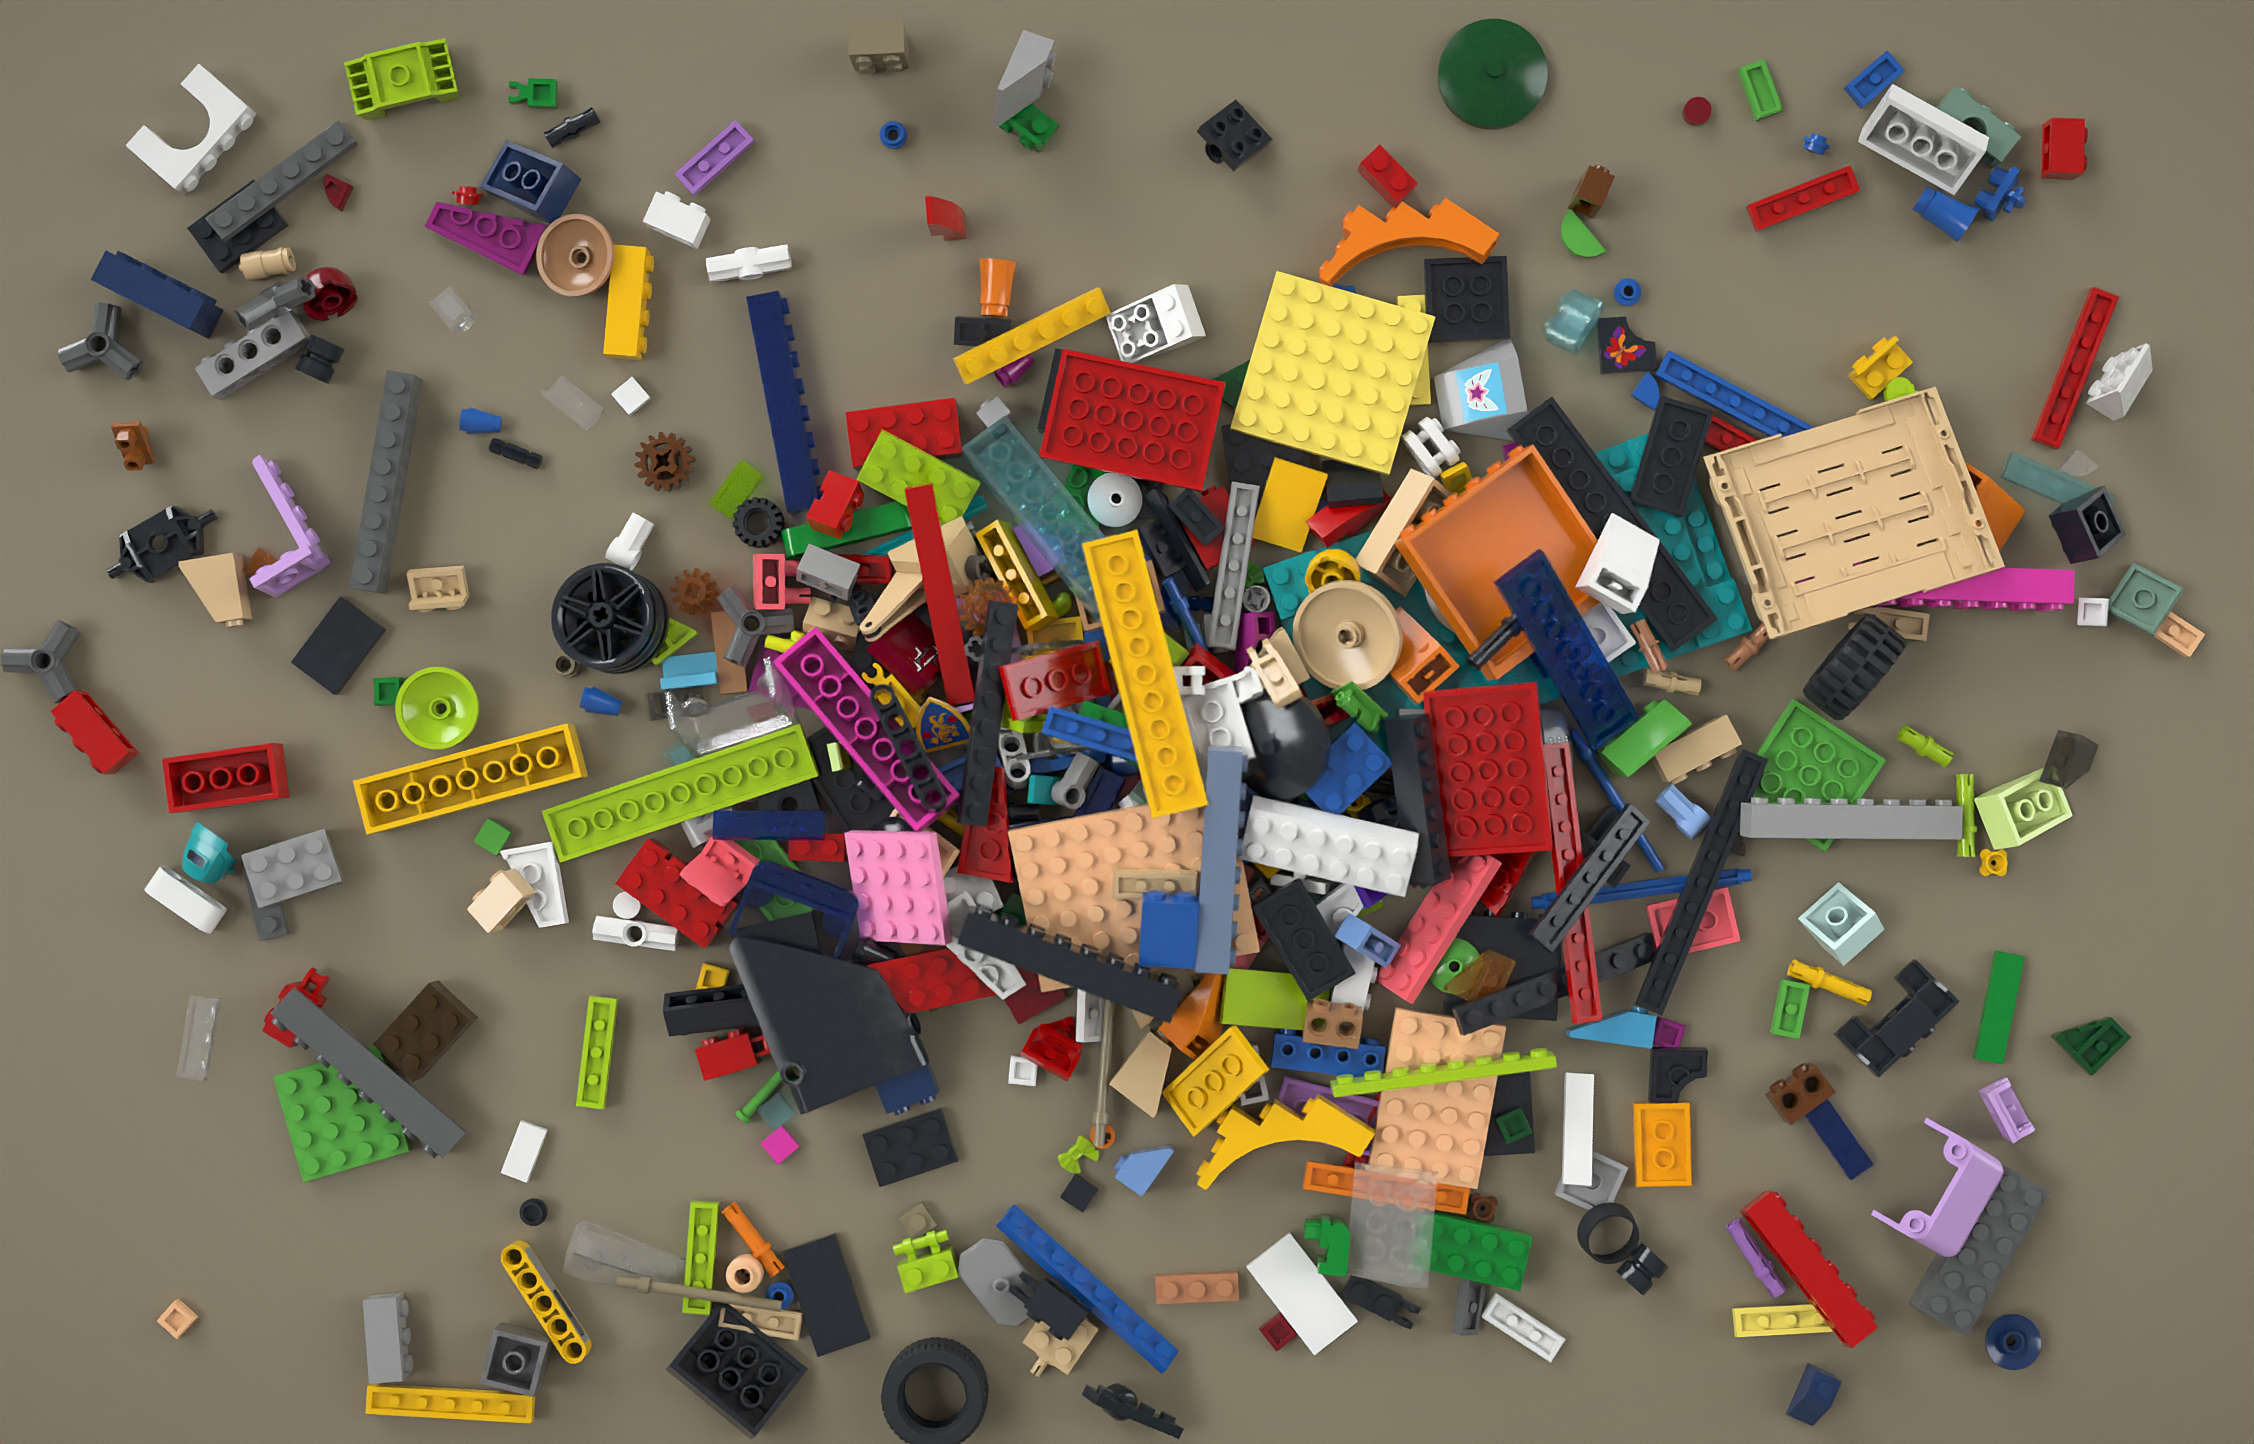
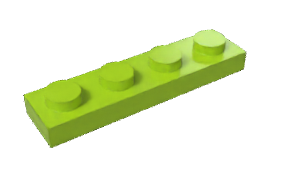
(597, 1052)
(701, 1253)

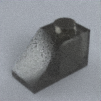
(2068, 759)

